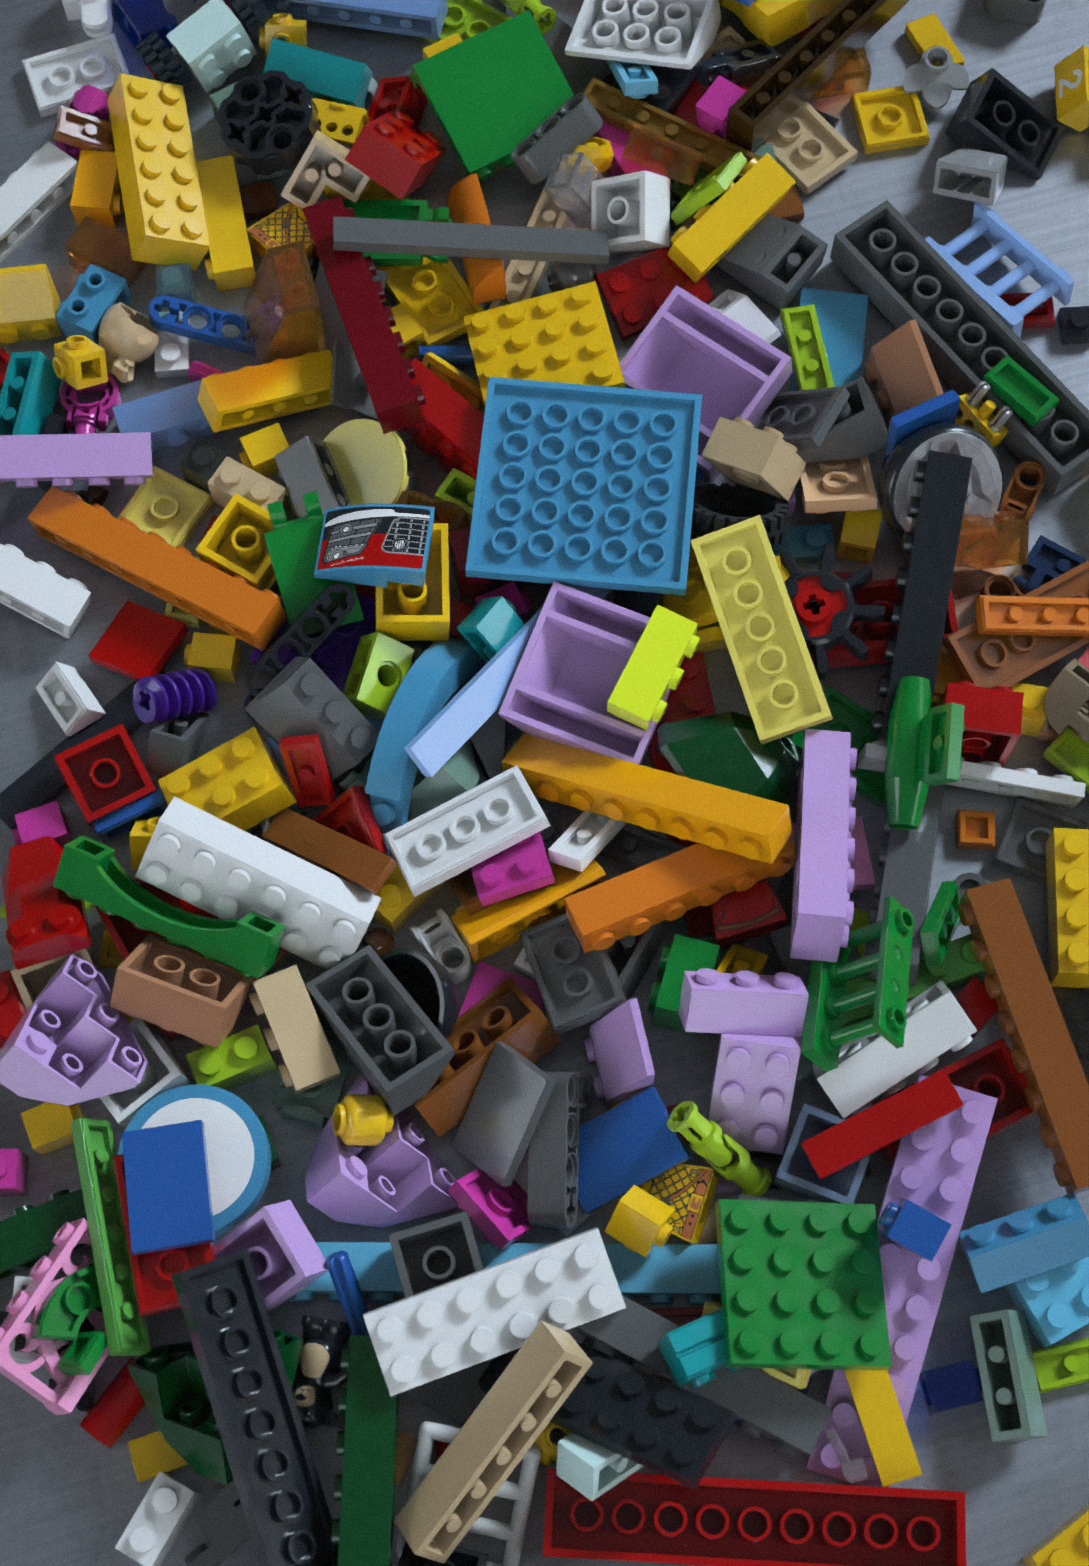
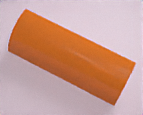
(483, 275)

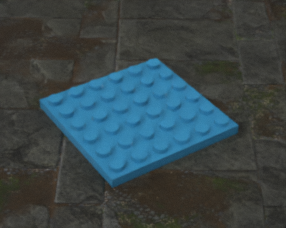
(585, 486)

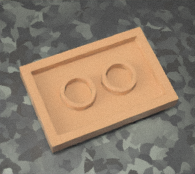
(838, 486)

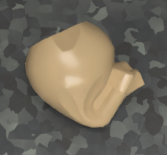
(126, 340)

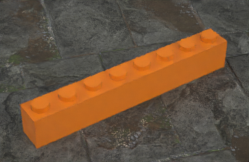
(158, 567)

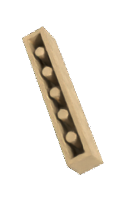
(492, 1442)

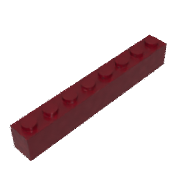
(367, 322)

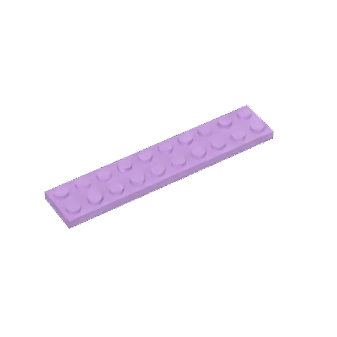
(937, 1173)

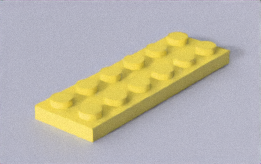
(761, 630)

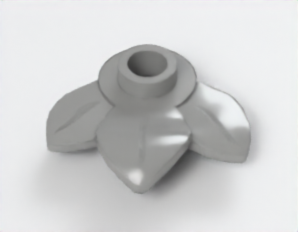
(936, 81)

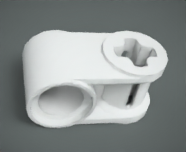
(440, 940)

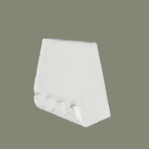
(645, 31)

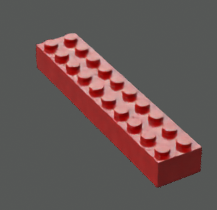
(755, 1523)

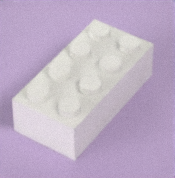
(876, 1066)

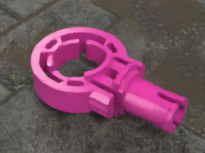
(88, 417)

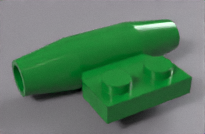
(920, 750)

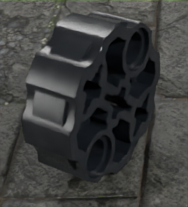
(268, 122)

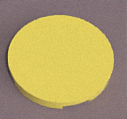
(369, 461)

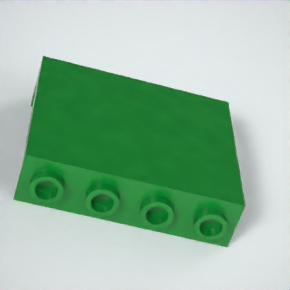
(492, 91)

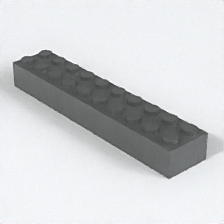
(961, 334)

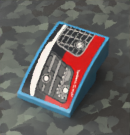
(375, 544)

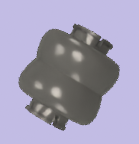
(569, 275)

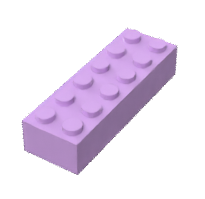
(823, 846)

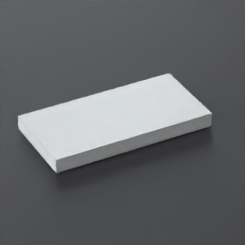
(466, 830)

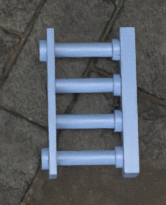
(1030, 262)

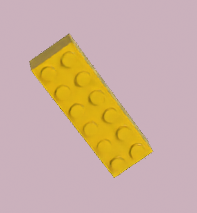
(157, 172)

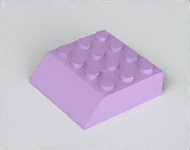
(706, 353)
(571, 673)

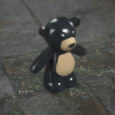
(318, 1370)

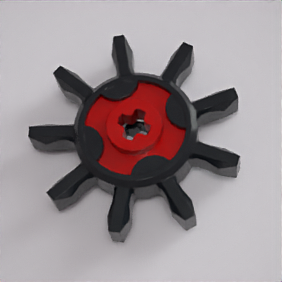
(833, 602)

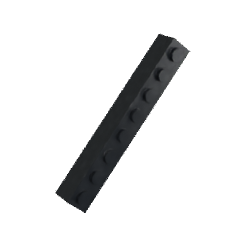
(924, 578)

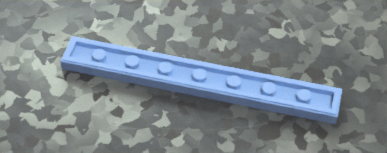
(474, 702)

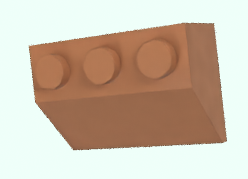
(902, 371)
(180, 990)

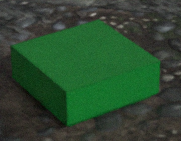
(83, 1353)

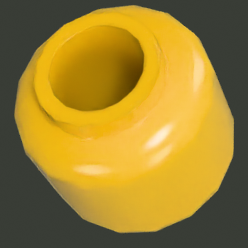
(362, 1120)

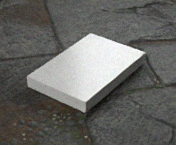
(62, 72)

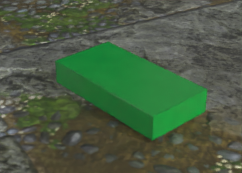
(1020, 391)

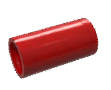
(114, 1409)

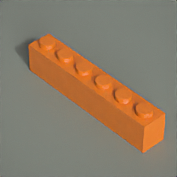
(665, 891)

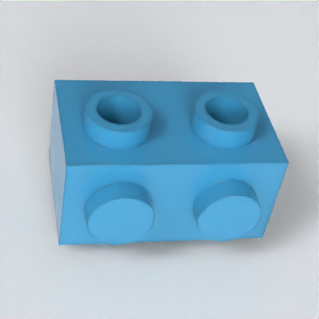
(89, 300)

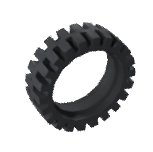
(726, 505)

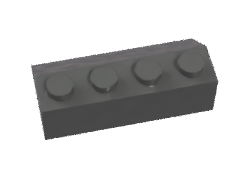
(380, 1028)

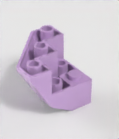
(72, 1042)
(379, 1182)

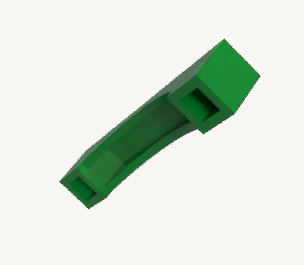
(94, 875)

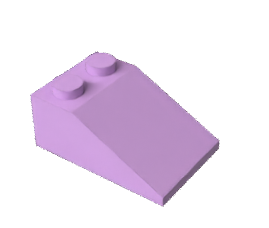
(620, 1054)
(280, 1252)

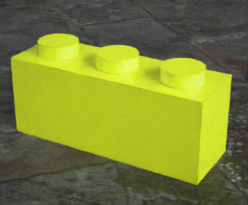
(653, 668)

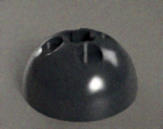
(427, 984)

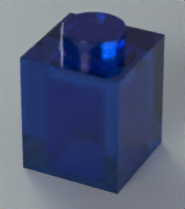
(951, 1387)

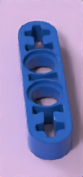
(210, 333)

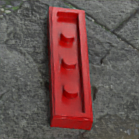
(882, 1124)

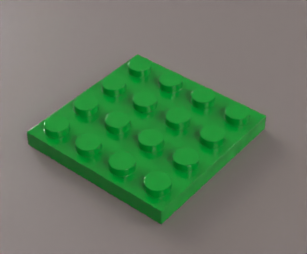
(801, 1285)

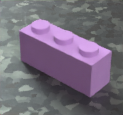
(743, 1003)

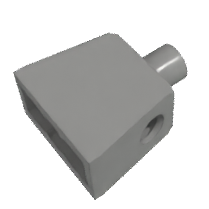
(977, 175)

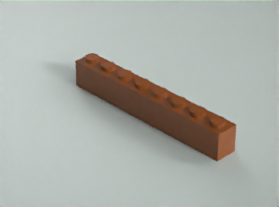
(1034, 1025)

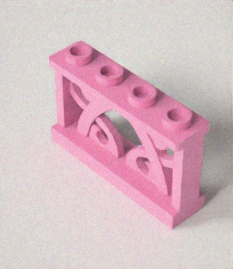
(69, 1387)

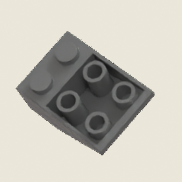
(775, 259)

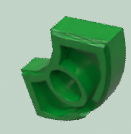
(68, 1306)

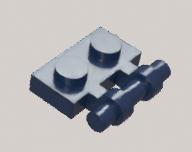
(1046, 562)

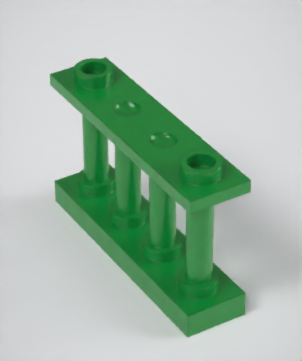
(828, 982)

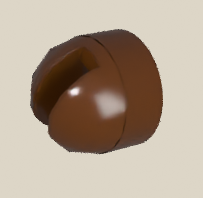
(379, 940)

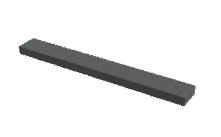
(470, 240)

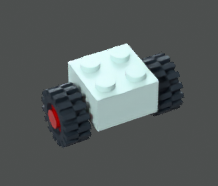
(208, 43)

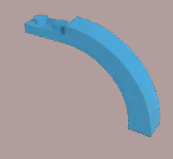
(416, 702)

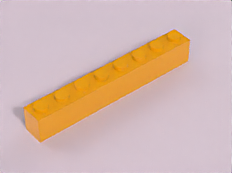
(652, 798)

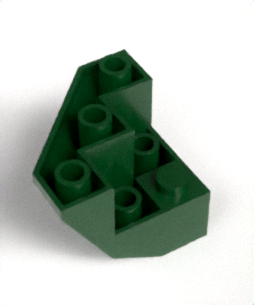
(728, 754)
(180, 1403)

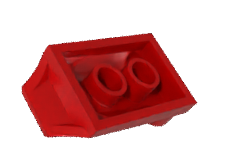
(40, 916)

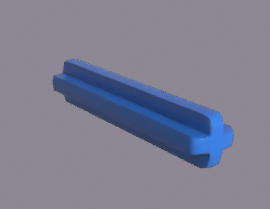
(348, 1291)

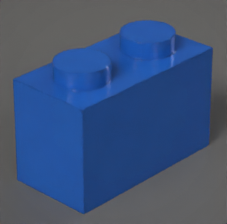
(913, 1228)

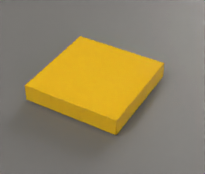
(889, 120)

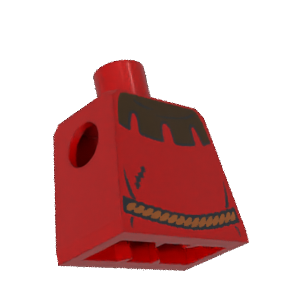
(745, 915)

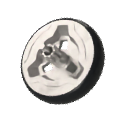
(896, 481)

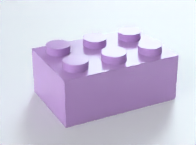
(754, 1089)

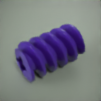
(174, 695)

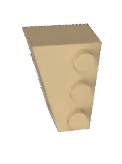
(294, 1030)

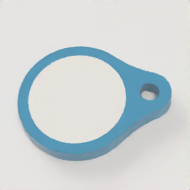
(234, 1143)

